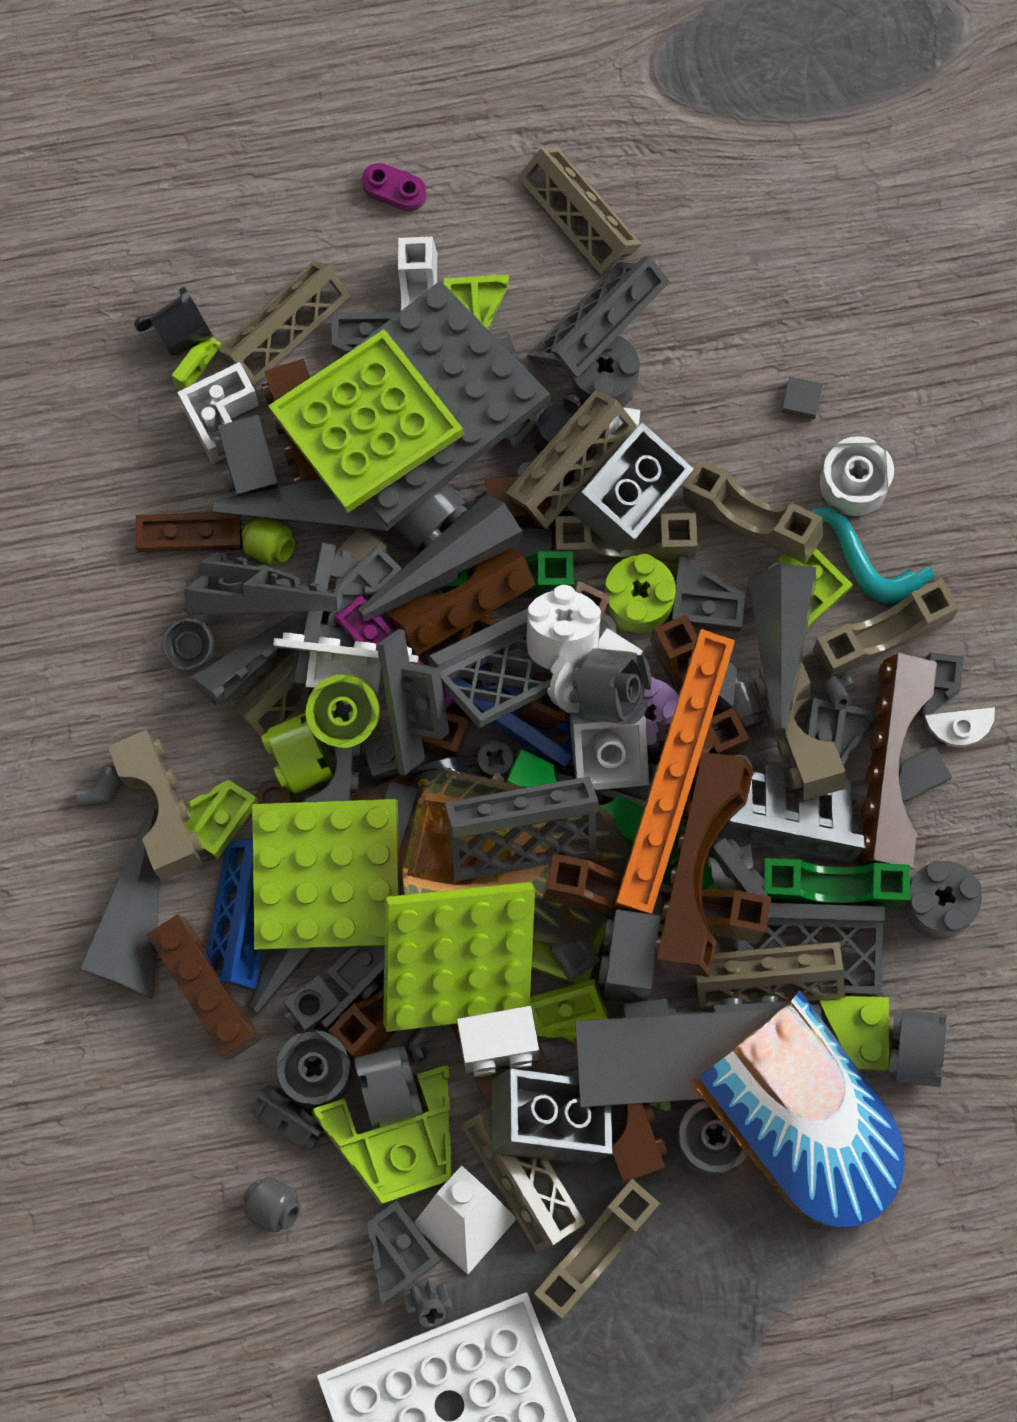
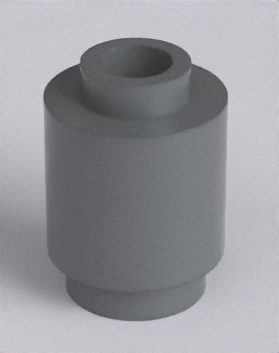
(747, 705)

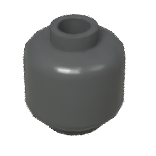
(271, 1205)

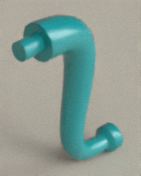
(871, 583)

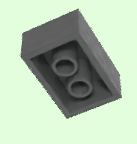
(630, 488)
(631, 950)
(543, 1119)

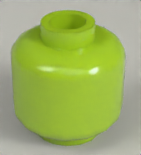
(268, 541)

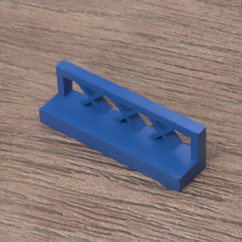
(531, 739)
(240, 958)

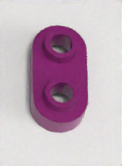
(392, 187)

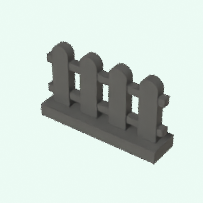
(323, 567)
(801, 830)

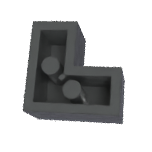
(247, 456)

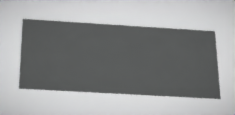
(656, 1055)

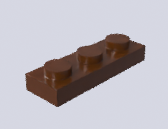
(187, 532)

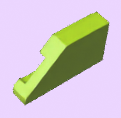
(195, 363)

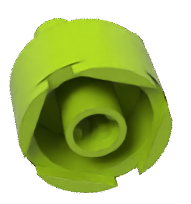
(640, 575)
(335, 729)
(299, 753)

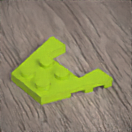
(400, 1156)

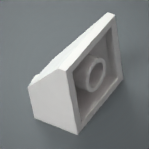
(610, 752)
(464, 1220)

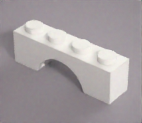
(416, 267)

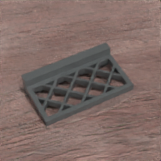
(601, 316)
(490, 647)
(518, 811)
(835, 917)

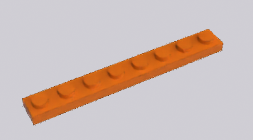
(674, 772)

